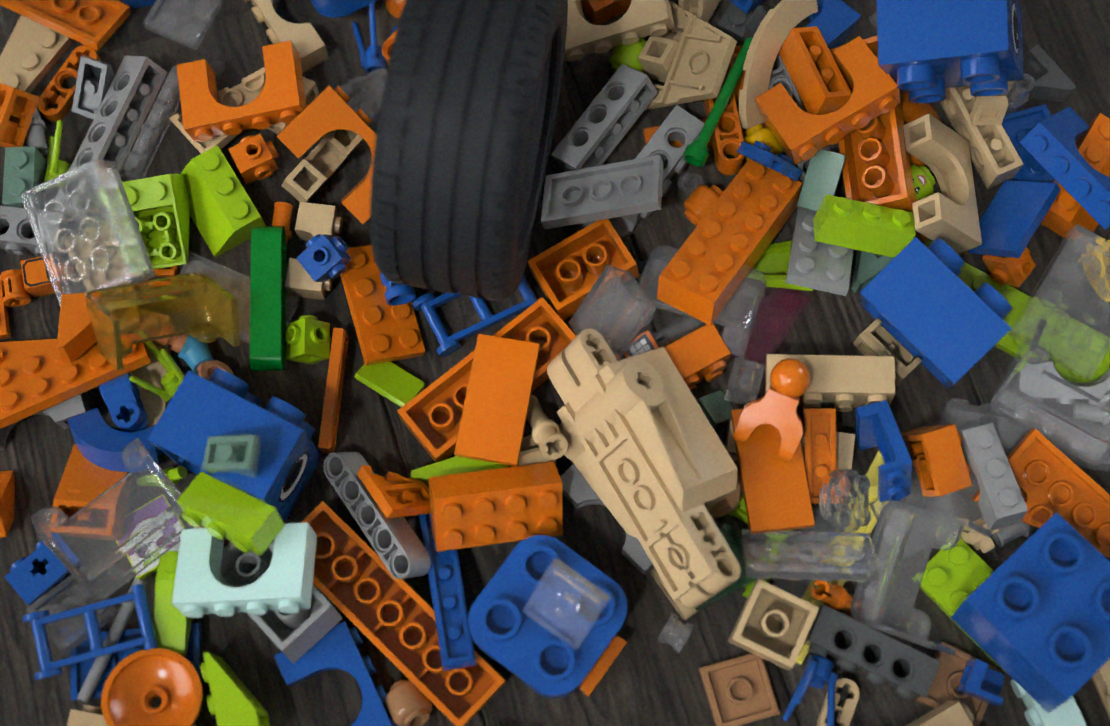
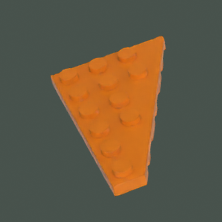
(38, 378)

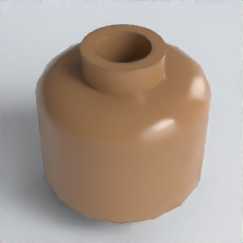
(408, 704)

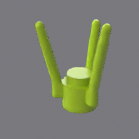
(55, 166)
(170, 380)

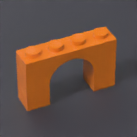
(277, 103)
(330, 113)
(807, 133)

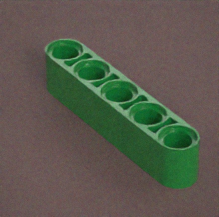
(268, 299)

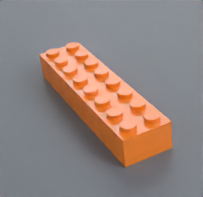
(395, 619)

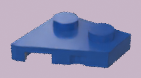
(761, 154)

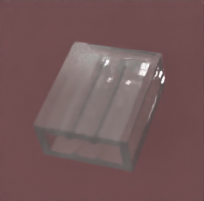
(615, 309)

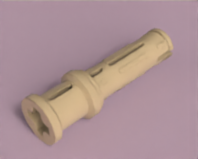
(545, 432)

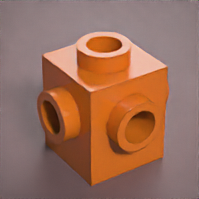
(254, 158)
(1010, 270)

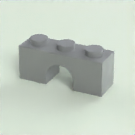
(999, 492)

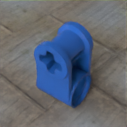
(123, 400)

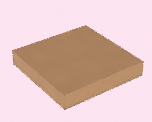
(947, 681)
(739, 691)

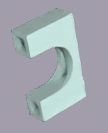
(283, 586)

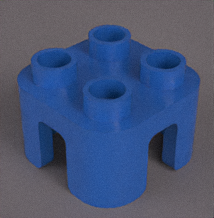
(521, 643)

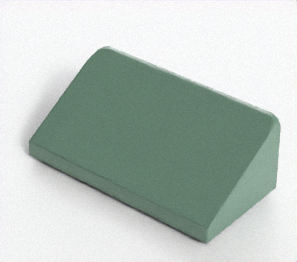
(820, 179)

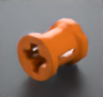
(14, 288)

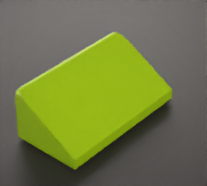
(390, 382)

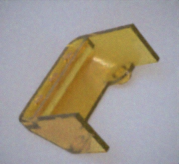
(161, 310)

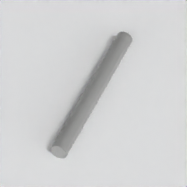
(111, 639)

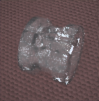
(675, 633)

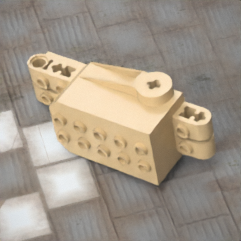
(649, 459)

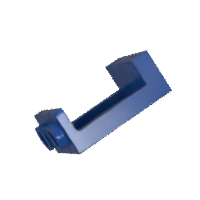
(878, 428)

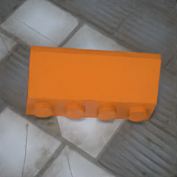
(1095, 149)

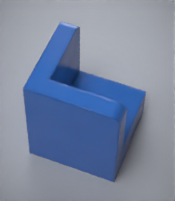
(981, 682)

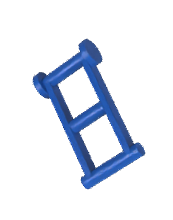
(450, 344)
(41, 618)

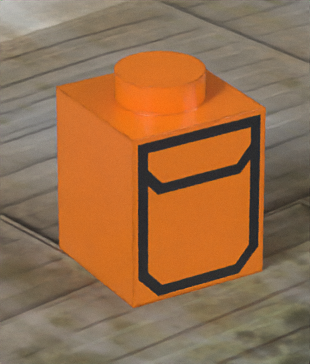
(36, 277)

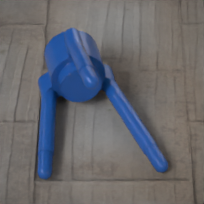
(373, 57)
(816, 674)

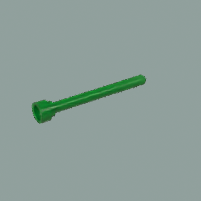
(696, 152)

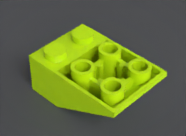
(162, 217)
(230, 697)

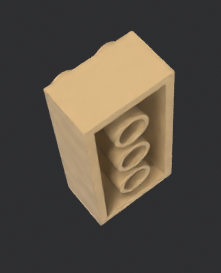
(842, 380)

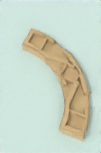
(763, 52)

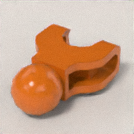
(778, 407)

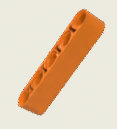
(723, 142)

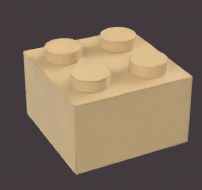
(773, 624)

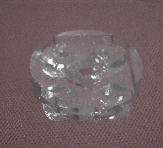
(855, 511)

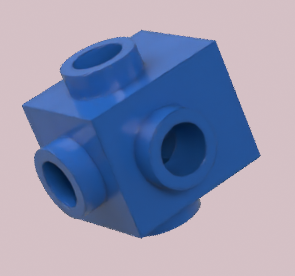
(324, 257)

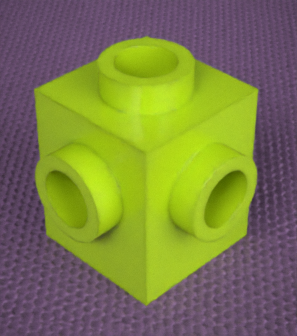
(308, 340)

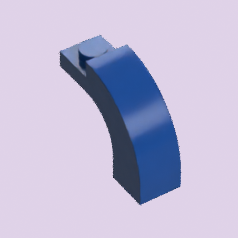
(104, 444)

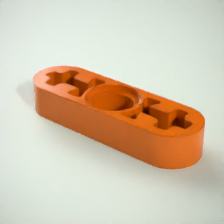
(67, 70)

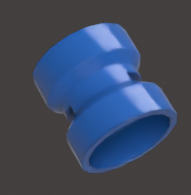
(397, 293)

